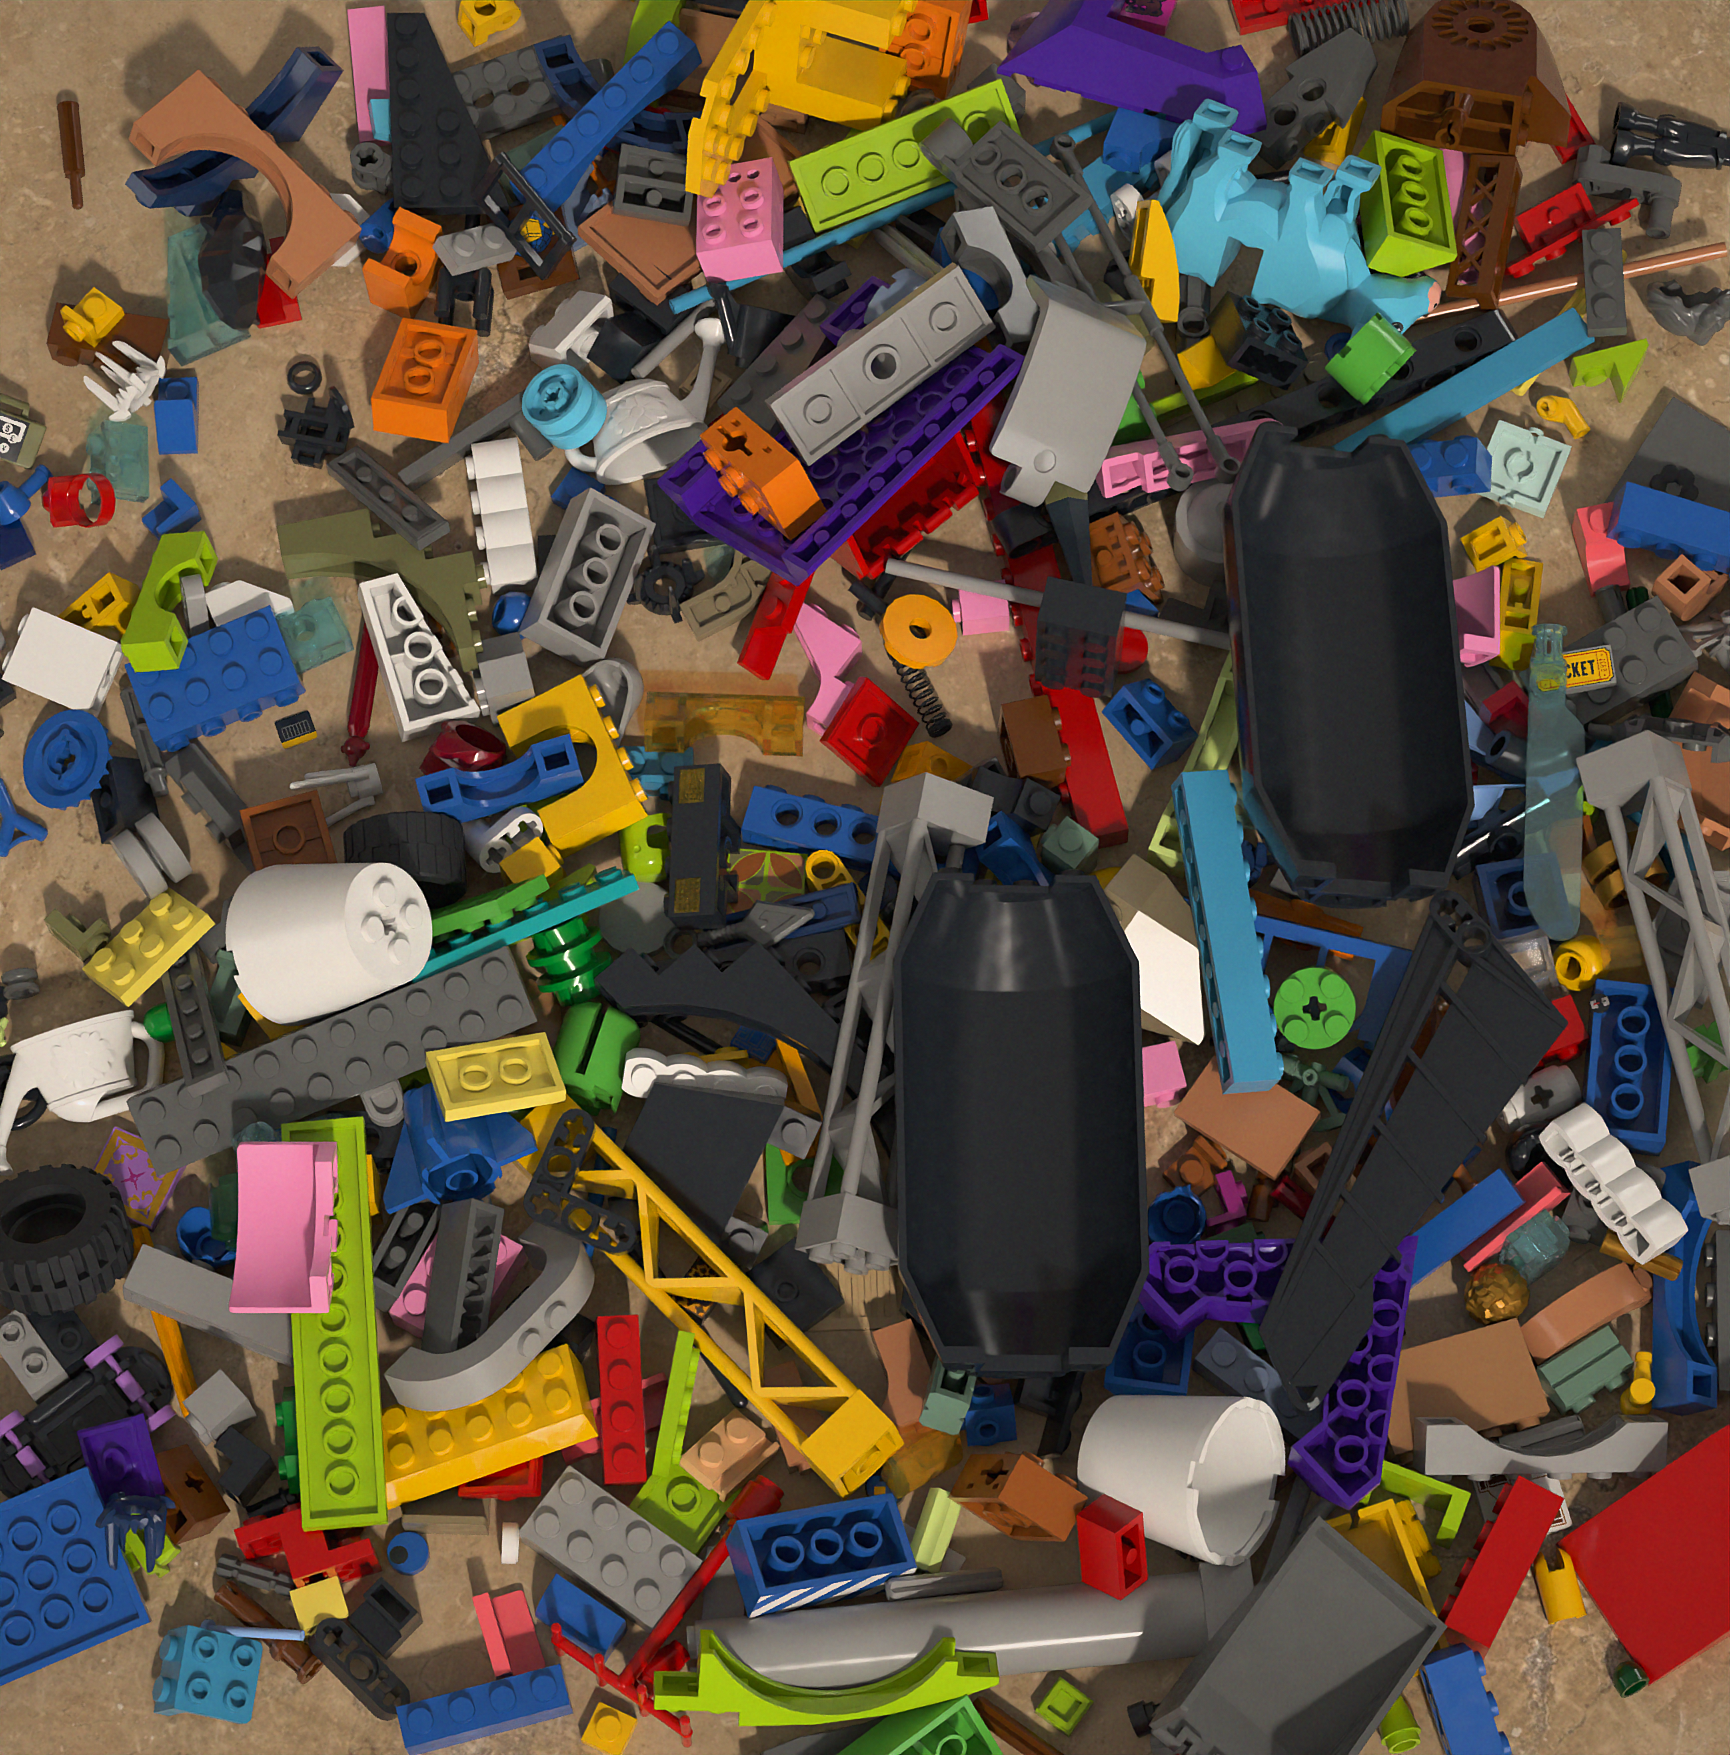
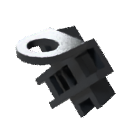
(334, 419)

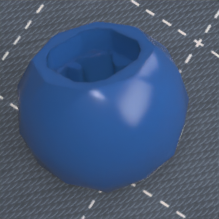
(509, 612)

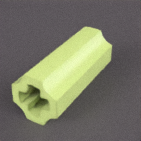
(934, 1531)

